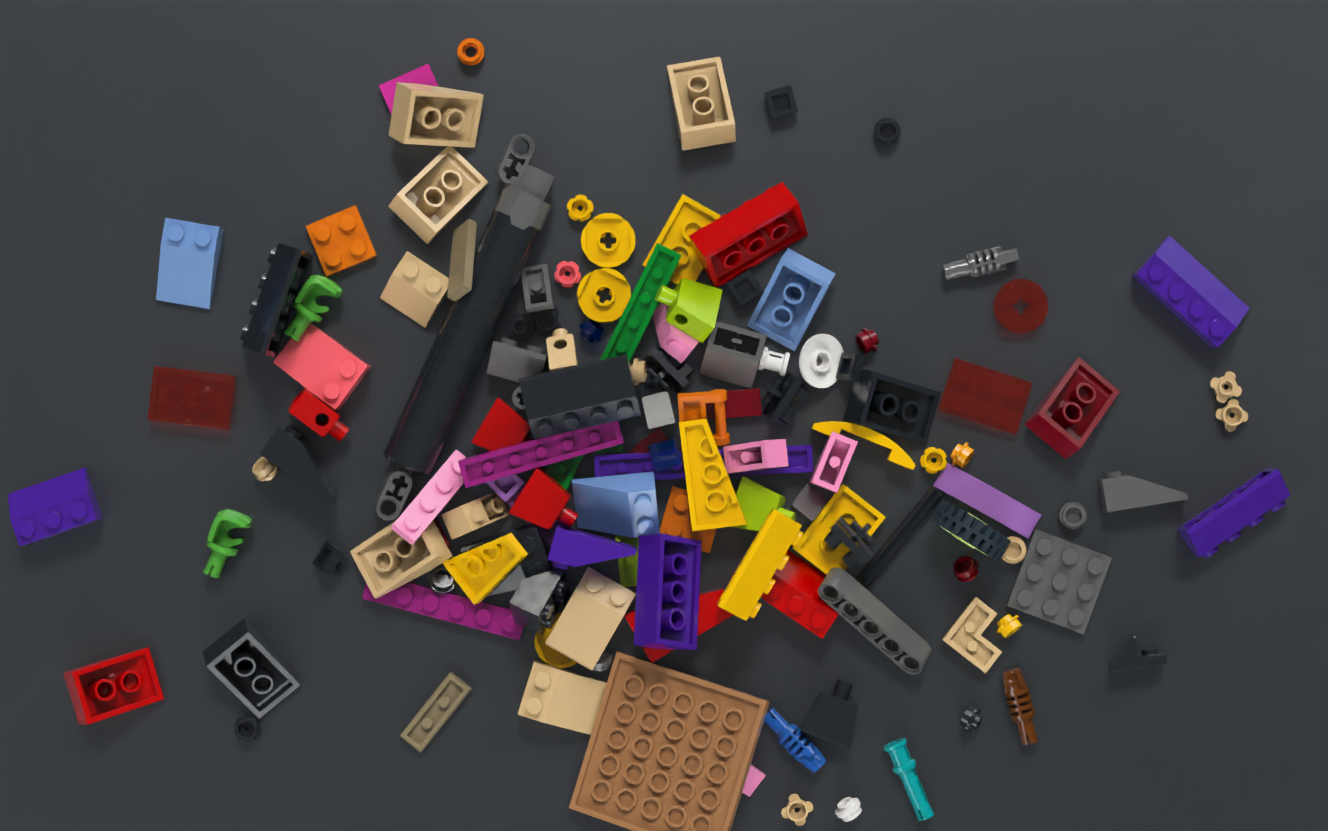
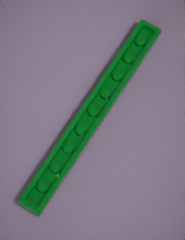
(629, 331)

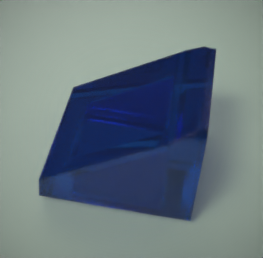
(664, 455)

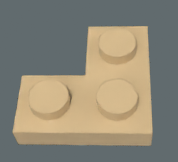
(966, 635)

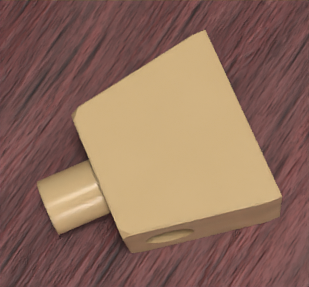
(561, 350)

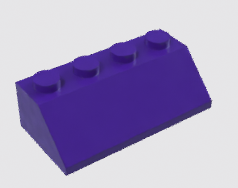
(1191, 292)
(1234, 512)
(667, 592)

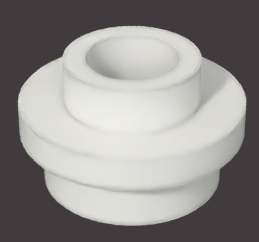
(848, 809)

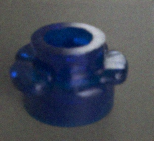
(591, 330)

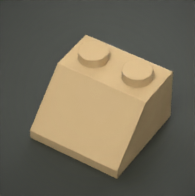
(416, 289)

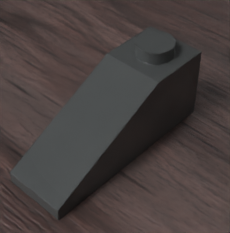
(1130, 492)

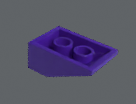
(580, 548)

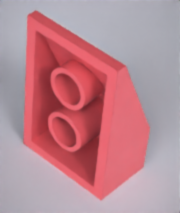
(322, 366)

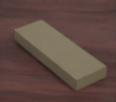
(462, 260)
(435, 712)

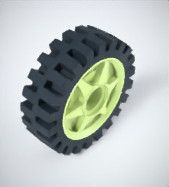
(970, 530)

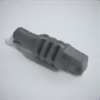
(980, 263)

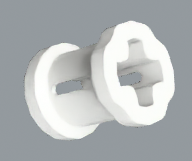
(774, 361)

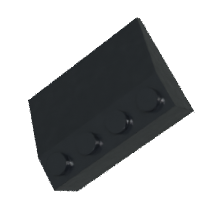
(276, 300)

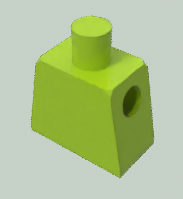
(691, 307)
(757, 503)

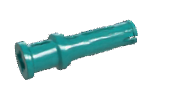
(904, 767)

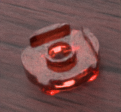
(1009, 295)

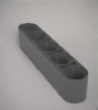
(874, 620)

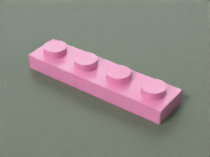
(430, 500)

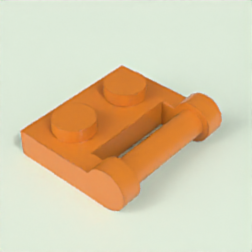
(693, 407)

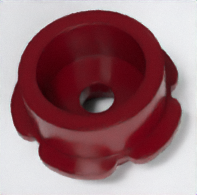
(867, 341)
(966, 568)

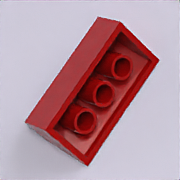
(749, 234)
(798, 597)

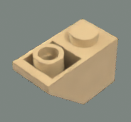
(475, 515)

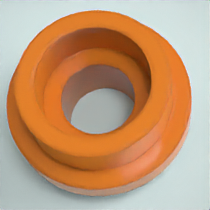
(470, 43)

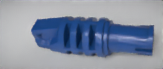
(795, 741)

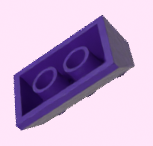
(53, 507)

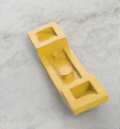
(896, 453)

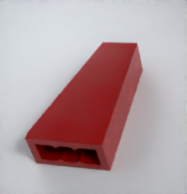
(708, 616)

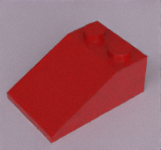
(113, 686)

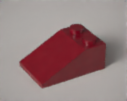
(1072, 408)

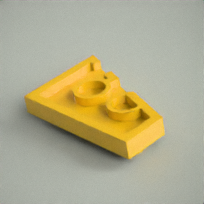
(485, 566)

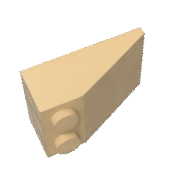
(701, 103)
(435, 115)
(438, 194)
(391, 561)
(590, 618)
(562, 698)

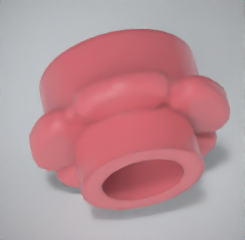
(562, 268)

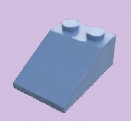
(188, 263)
(791, 299)
(617, 504)

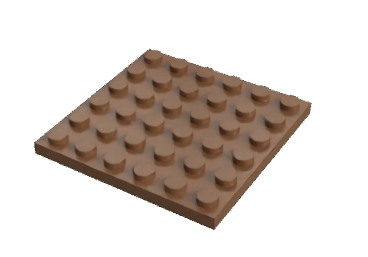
(667, 750)

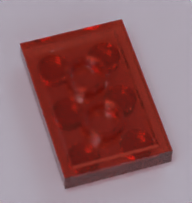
(985, 396)
(192, 397)

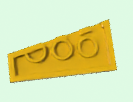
(707, 481)

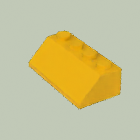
(759, 565)

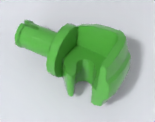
(308, 306)
(221, 540)

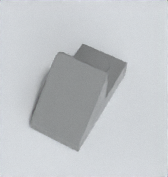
(658, 410)

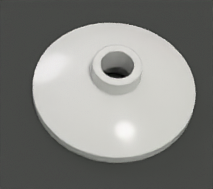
(827, 352)

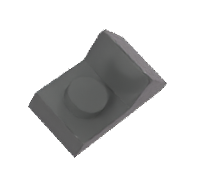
(537, 288)
(807, 506)

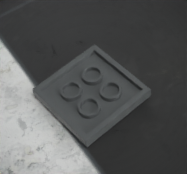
(1059, 581)

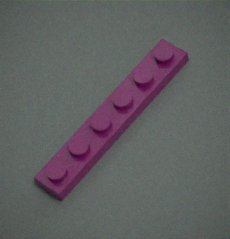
(538, 453)
(450, 608)

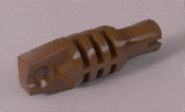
(1020, 704)

